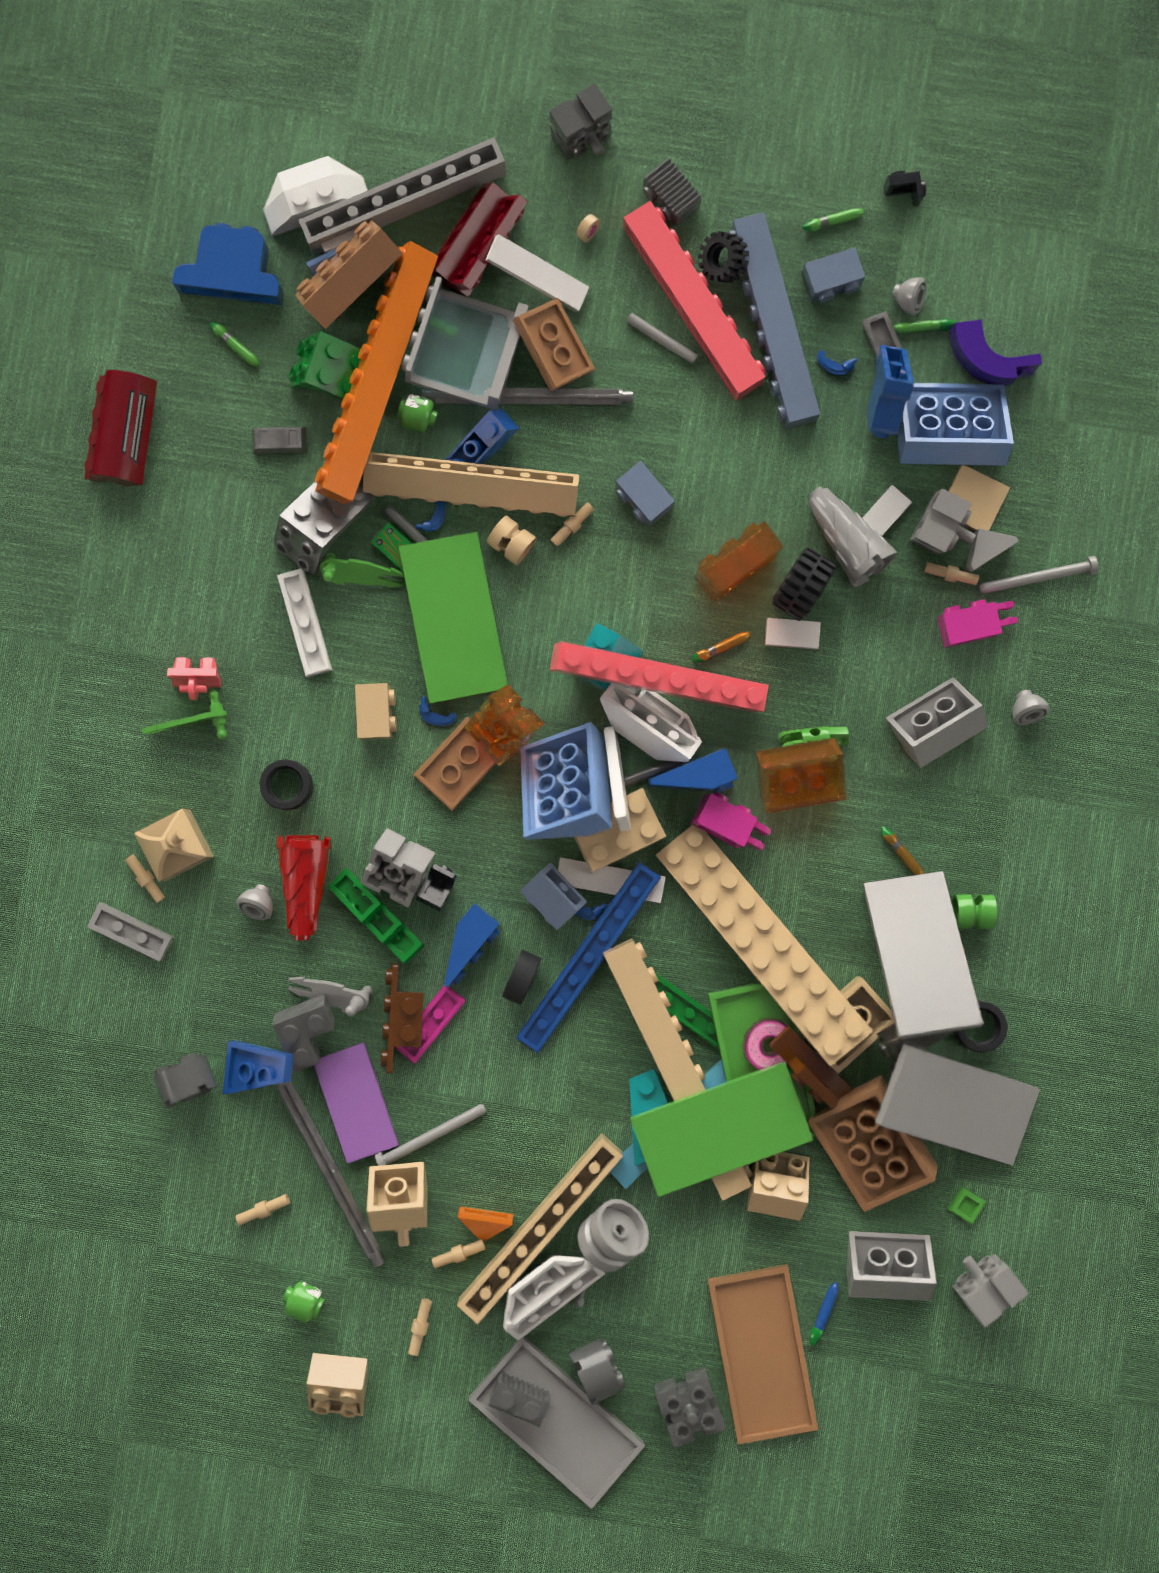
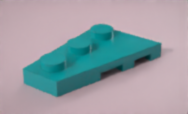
(645, 1095)

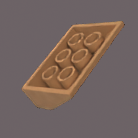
(870, 1157)

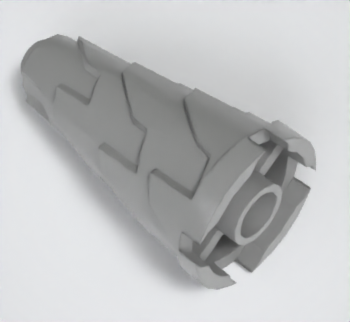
(854, 542)

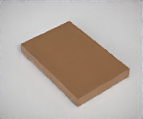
(554, 344)
(455, 767)

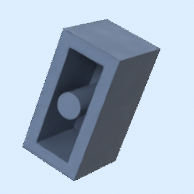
(833, 275)
(644, 494)
(553, 896)

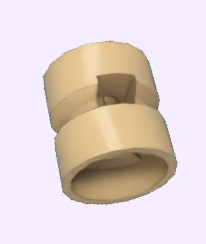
(511, 540)

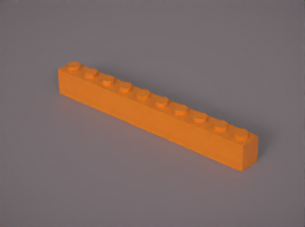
(375, 374)

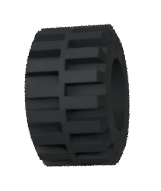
(804, 584)

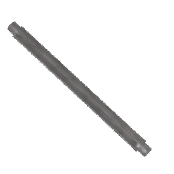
(561, 396)
(331, 1173)

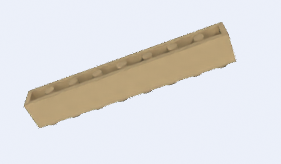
(471, 484)
(539, 1228)

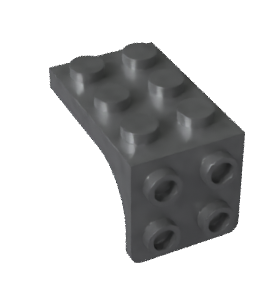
(314, 523)

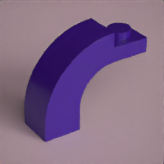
(982, 362)

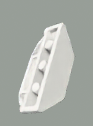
(309, 190)
(650, 723)
(546, 1292)

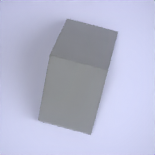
(986, 547)

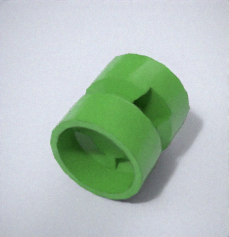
(977, 911)

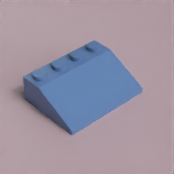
(955, 425)
(566, 785)

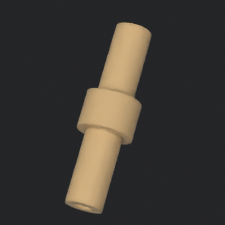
(572, 524)
(951, 573)
(145, 878)
(262, 1209)
(458, 1253)
(419, 1327)

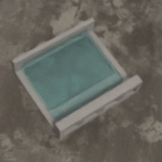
(463, 347)

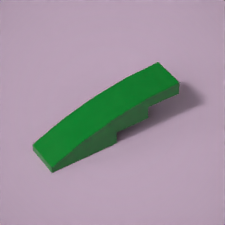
(376, 916)

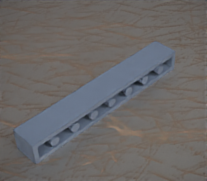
(775, 324)

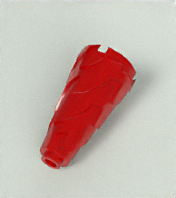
(303, 871)

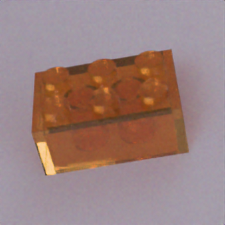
(738, 560)
(801, 775)

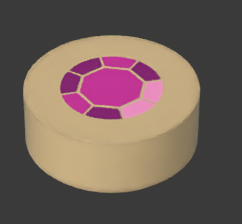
(588, 228)

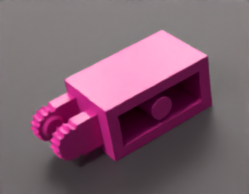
(973, 623)
(728, 822)

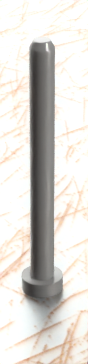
(1090, 566)
(435, 1133)

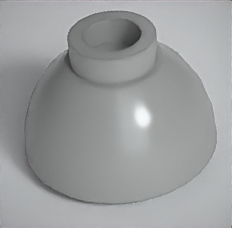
(911, 295)
(1029, 708)
(256, 903)

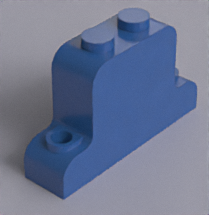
(230, 266)
(890, 391)

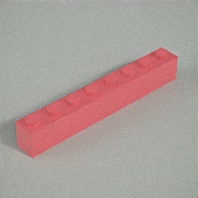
(693, 300)
(658, 677)

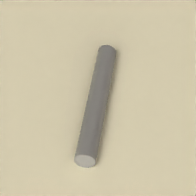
(662, 338)

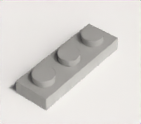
(130, 931)

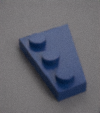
(255, 1067)

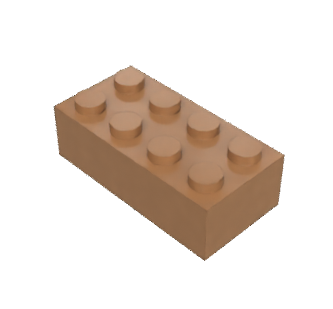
(347, 273)

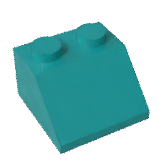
(610, 641)

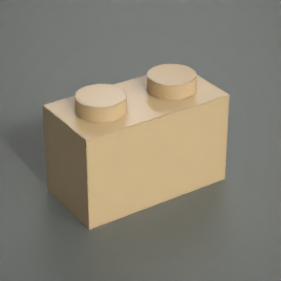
(375, 711)

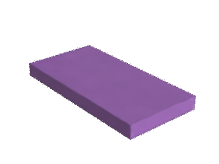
(356, 1102)

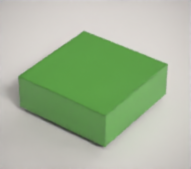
(966, 1205)

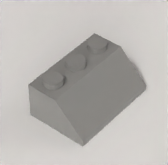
(937, 722)
(890, 1266)

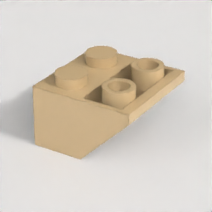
(780, 1186)
(337, 1385)

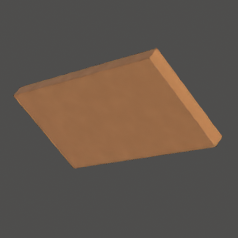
(762, 1354)

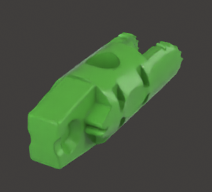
(814, 734)

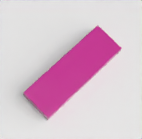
(434, 1020)

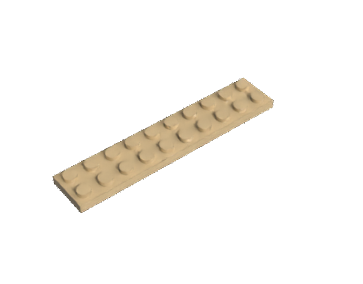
(764, 944)

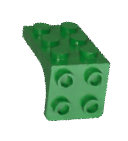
(324, 365)

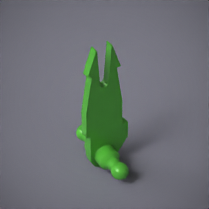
(357, 572)
(216, 714)

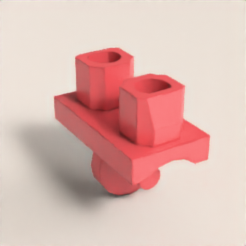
(194, 680)

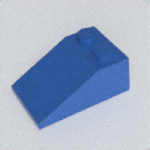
(704, 774)

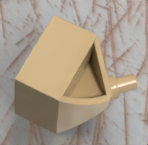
(174, 845)
(398, 1198)

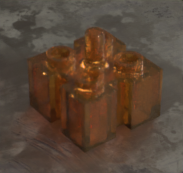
(503, 725)

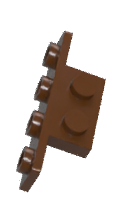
(404, 1018)
(810, 1068)

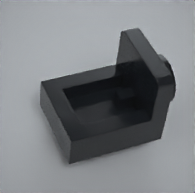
(902, 183)
(436, 887)

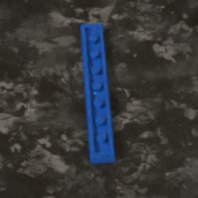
(588, 957)

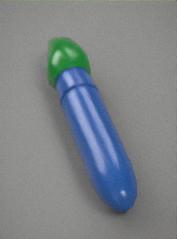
(824, 1313)

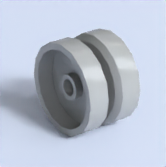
(613, 1235)

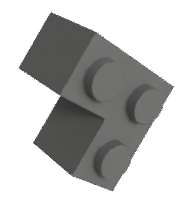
(300, 1025)

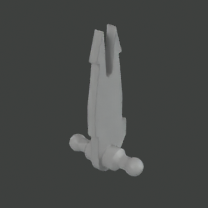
(337, 995)

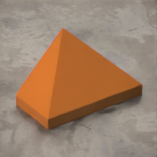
(484, 1223)

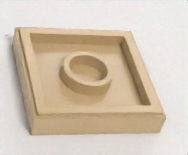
(982, 492)

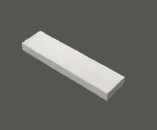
(536, 273)
(304, 623)
(617, 779)
(603, 880)

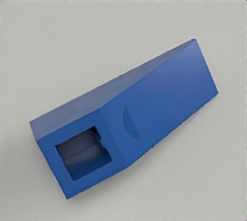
(485, 438)
(470, 935)

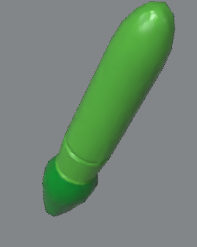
(922, 326)

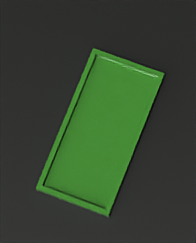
(453, 617)
(735, 1012)
(721, 1128)

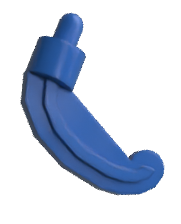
(834, 367)
(437, 519)
(434, 718)
(590, 914)

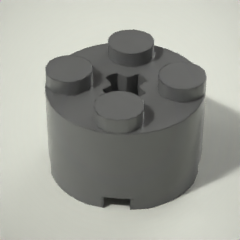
(184, 1081)
(596, 1372)

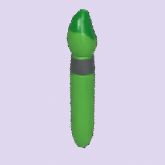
(833, 219)
(221, 332)

